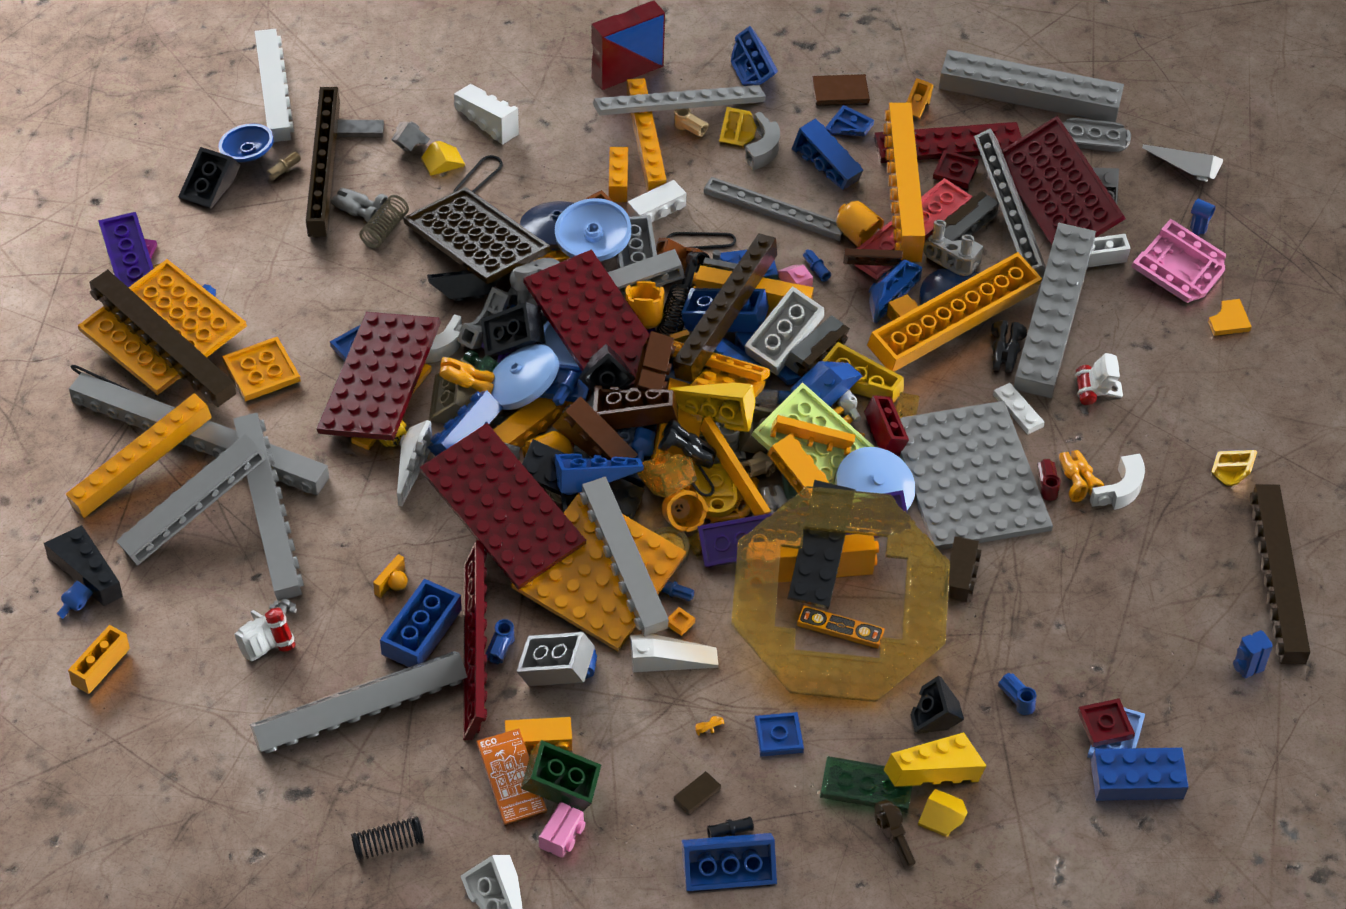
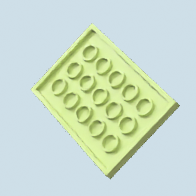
(808, 407)

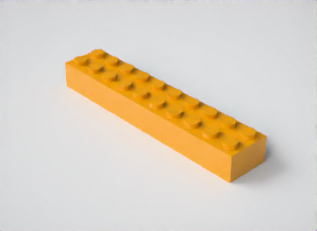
(904, 181)
(954, 312)

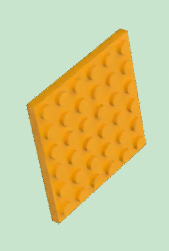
(179, 302)
(585, 588)

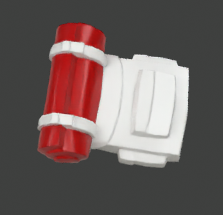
(1098, 379)
(264, 633)

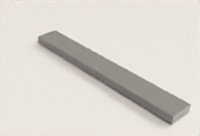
(773, 208)

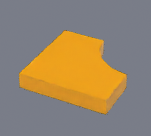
(1230, 319)

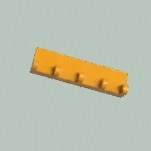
(813, 433)

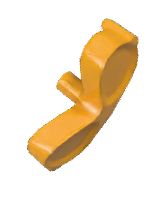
(704, 726)

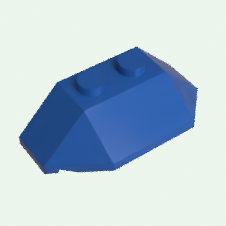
(751, 59)
(892, 285)
(829, 380)

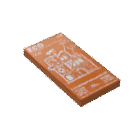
(505, 765)

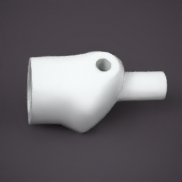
(849, 404)

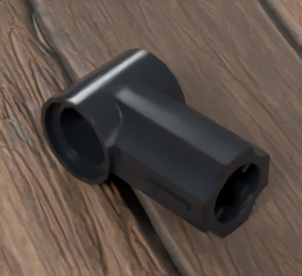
(693, 266)

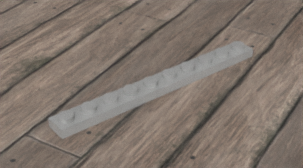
(679, 100)

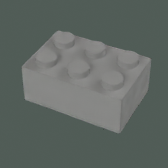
(555, 659)

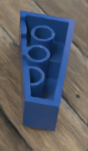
(827, 154)

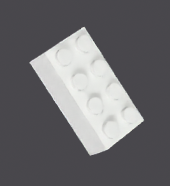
(784, 329)

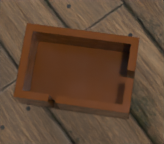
(654, 362)

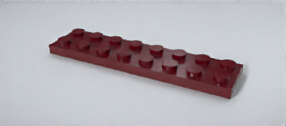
(957, 139)

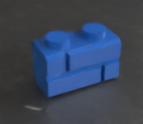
(1252, 654)

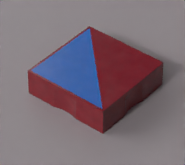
(628, 45)

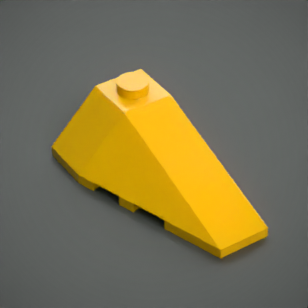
(725, 403)

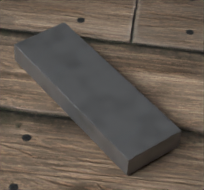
(360, 128)

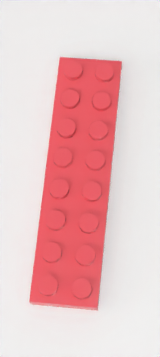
(937, 204)

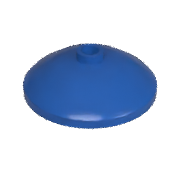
(246, 142)

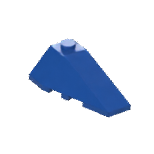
(574, 470)

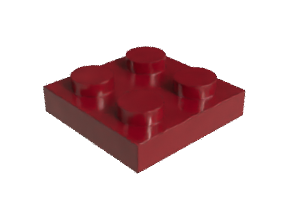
(956, 168)
(1106, 722)

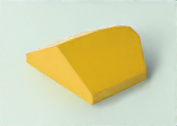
(737, 127)
(441, 158)
(1233, 466)
(943, 813)

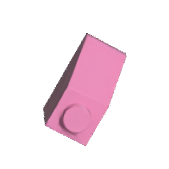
(796, 274)

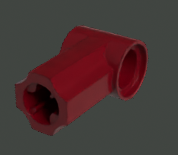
(1048, 479)

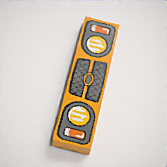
(840, 627)

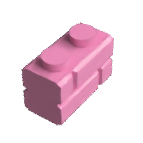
(561, 830)

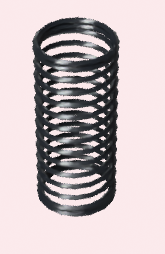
(666, 308)
(416, 828)

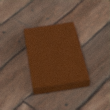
(840, 89)
(872, 257)

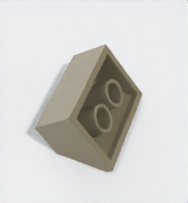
(448, 399)

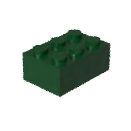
(561, 776)

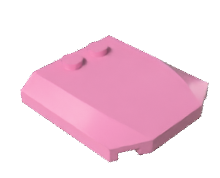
(1181, 262)

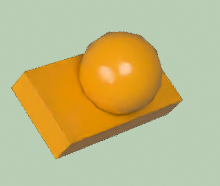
(391, 577)

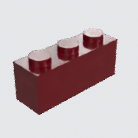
(886, 424)

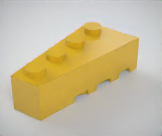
(876, 378)
(935, 762)

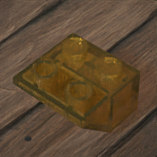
(667, 473)

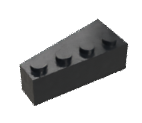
(82, 560)

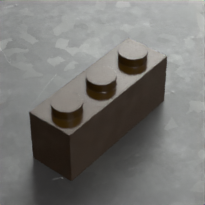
(963, 568)

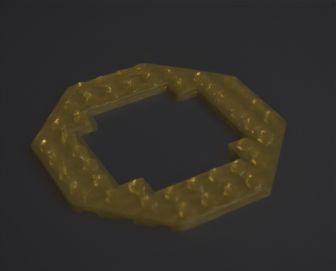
(834, 673)

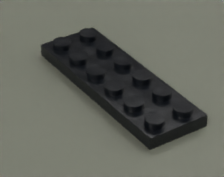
(541, 465)
(817, 563)

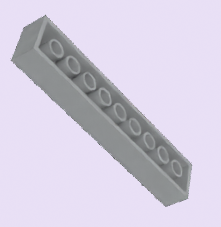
(1031, 86)
(1054, 310)

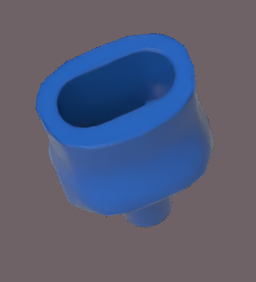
(643, 443)
(74, 598)

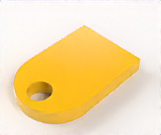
(725, 490)

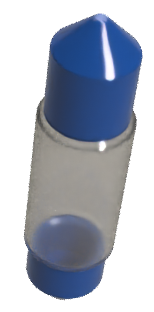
(771, 397)

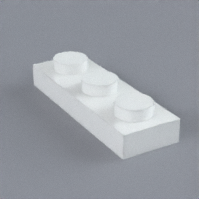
(1019, 408)

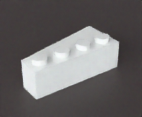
(488, 113)

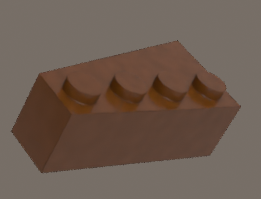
(635, 407)
(591, 432)

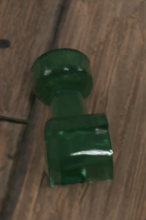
(486, 363)

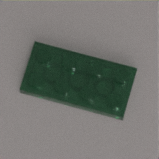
(861, 784)

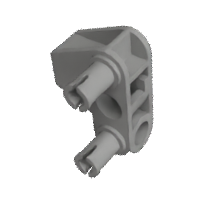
(958, 256)
(523, 271)

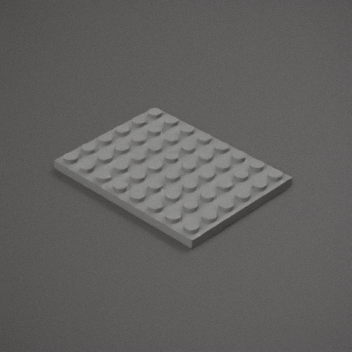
(972, 475)

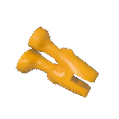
(466, 375)
(1075, 467)

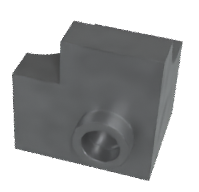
(409, 135)

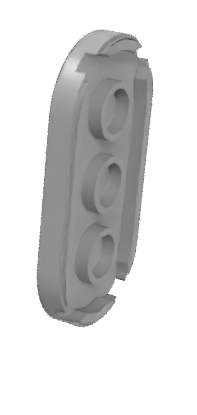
(1098, 134)

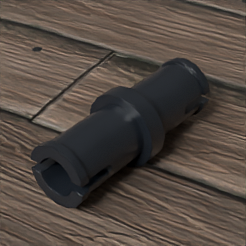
(730, 827)

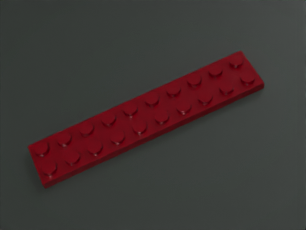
(474, 641)

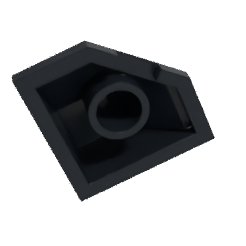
(606, 370)
(936, 709)

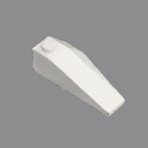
(1196, 164)
(412, 456)
(667, 653)
(493, 884)

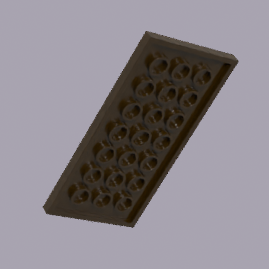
(476, 235)

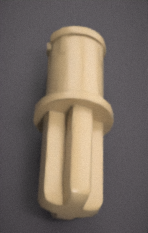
(283, 165)

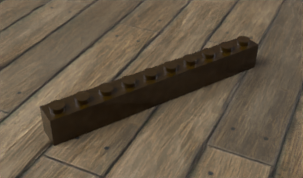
(322, 162)
(725, 308)
(162, 338)
(1280, 574)

